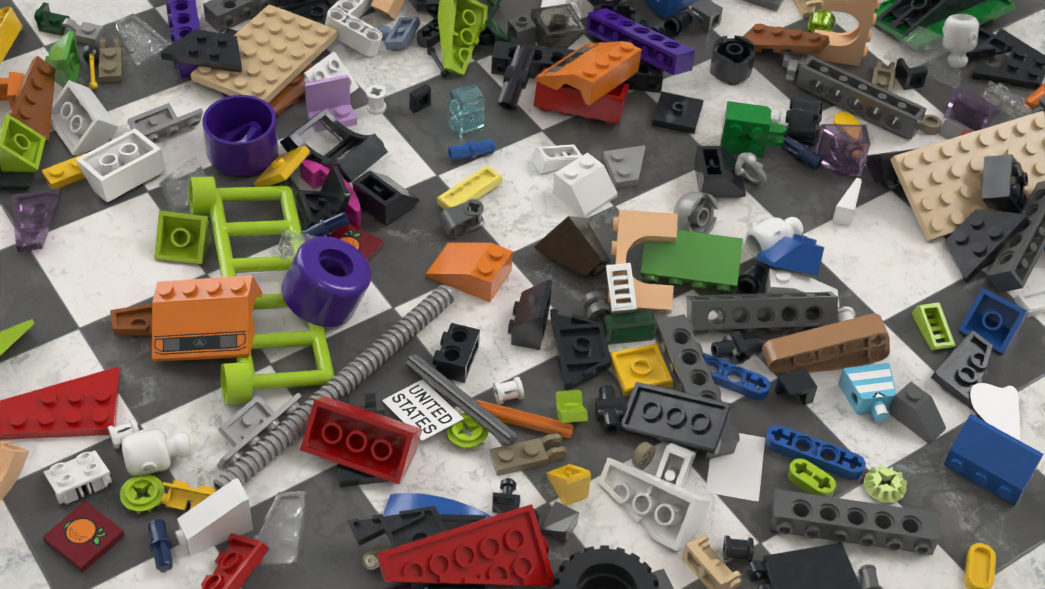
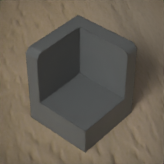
(710, 12)

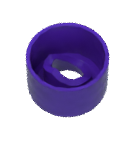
(240, 135)
(326, 281)

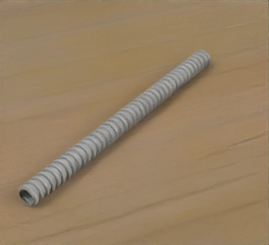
(340, 385)

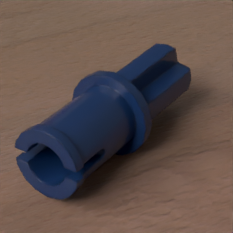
(802, 152)
(327, 226)
(160, 545)

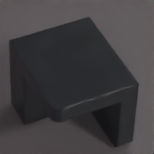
(910, 77)
(797, 384)

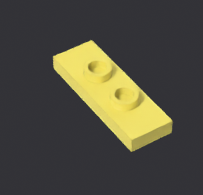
(470, 188)

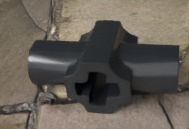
(736, 347)
(609, 409)

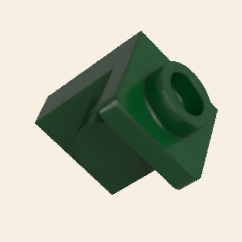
(49, 21)

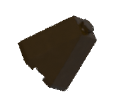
(575, 246)

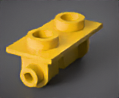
(180, 494)

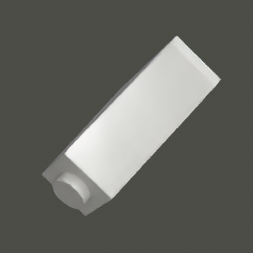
(215, 518)

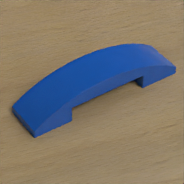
(409, 501)

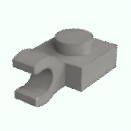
(84, 33)
(792, 62)

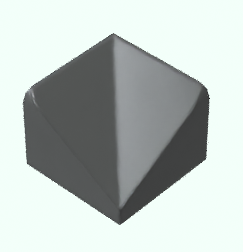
(560, 522)

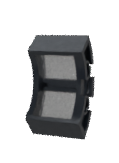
(336, 145)

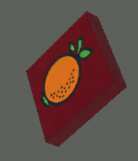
(360, 239)
(83, 536)

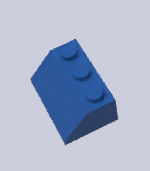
(993, 459)

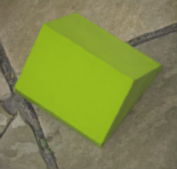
(19, 146)
(182, 237)

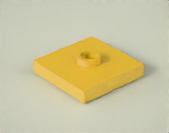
(282, 167)
(641, 365)

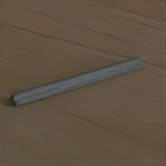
(462, 400)

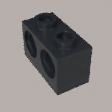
(457, 352)

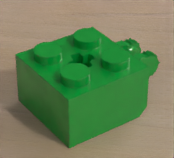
(749, 129)

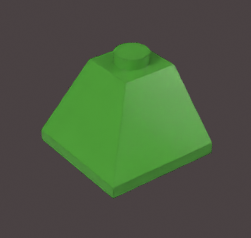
(65, 59)

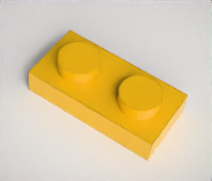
(63, 173)

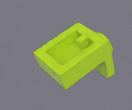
(570, 406)

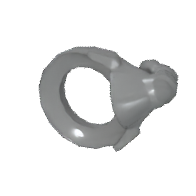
(748, 161)

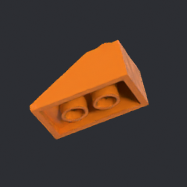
(473, 268)

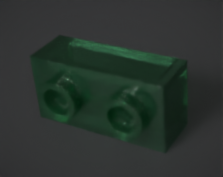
(629, 327)

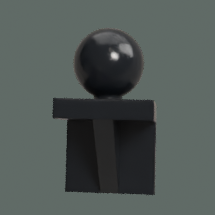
(507, 500)

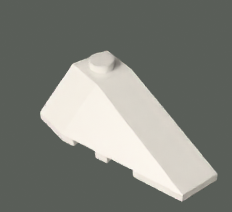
(661, 507)

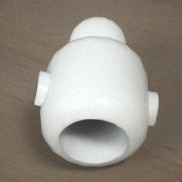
(964, 30)
(768, 232)
(151, 451)

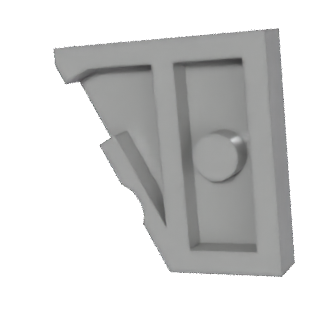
(624, 165)

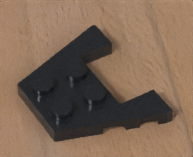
(1022, 68)
(400, 529)

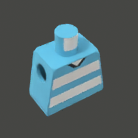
(869, 389)

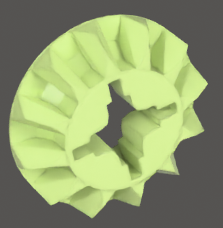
(885, 493)

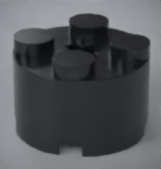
(732, 59)
(804, 120)

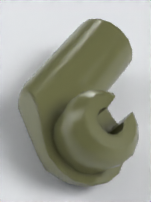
(370, 559)

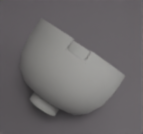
(696, 212)

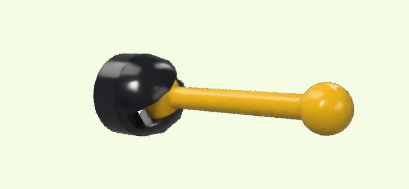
(91, 58)

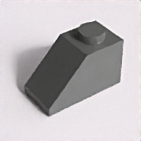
(917, 412)

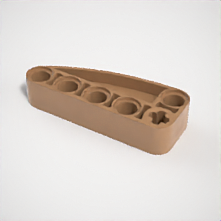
(830, 346)

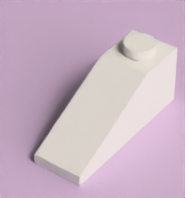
(794, 282)

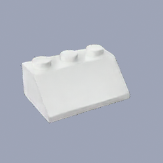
(81, 119)
(121, 164)

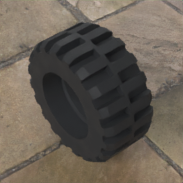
(604, 570)

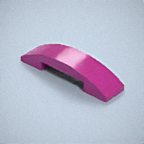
(315, 176)

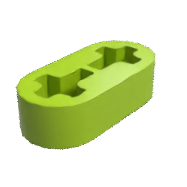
(811, 478)

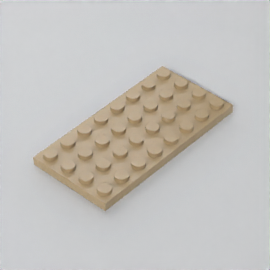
(947, 177)

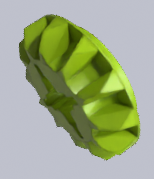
(458, 438)
(141, 484)

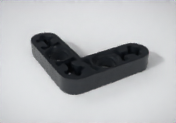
(429, 35)

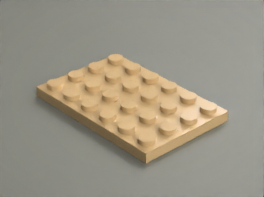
(272, 54)

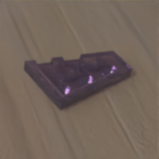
(33, 217)

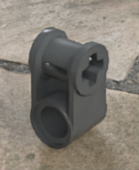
(460, 221)

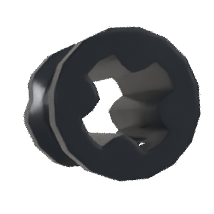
(738, 548)

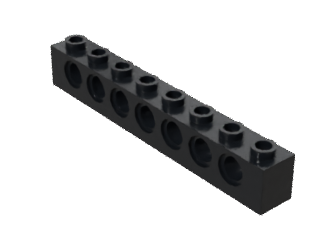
(648, 77)

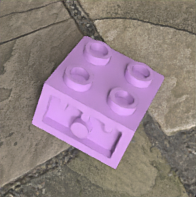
(331, 94)

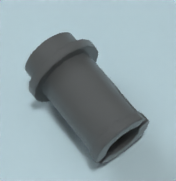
(869, 577)

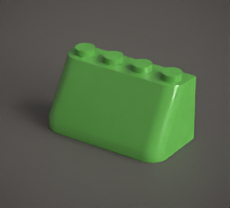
(694, 260)

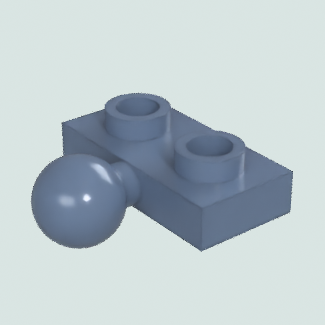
(400, 34)

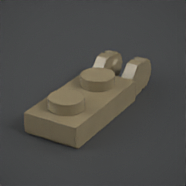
(110, 61)
(884, 77)
(527, 454)

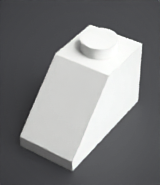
(675, 464)

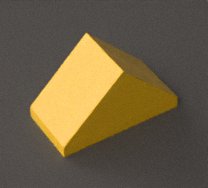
(570, 483)

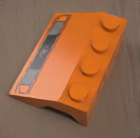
(594, 69)
(203, 318)

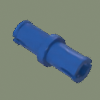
(471, 149)

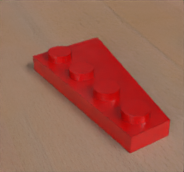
(235, 563)

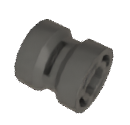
(596, 305)

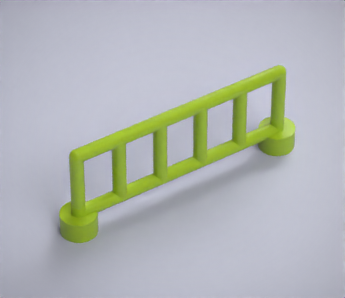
(240, 378)

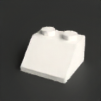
(584, 185)

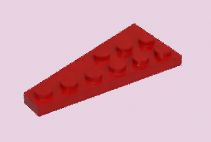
(64, 409)
(485, 552)

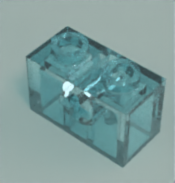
(466, 110)

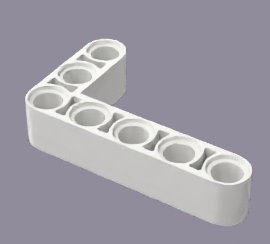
(351, 30)

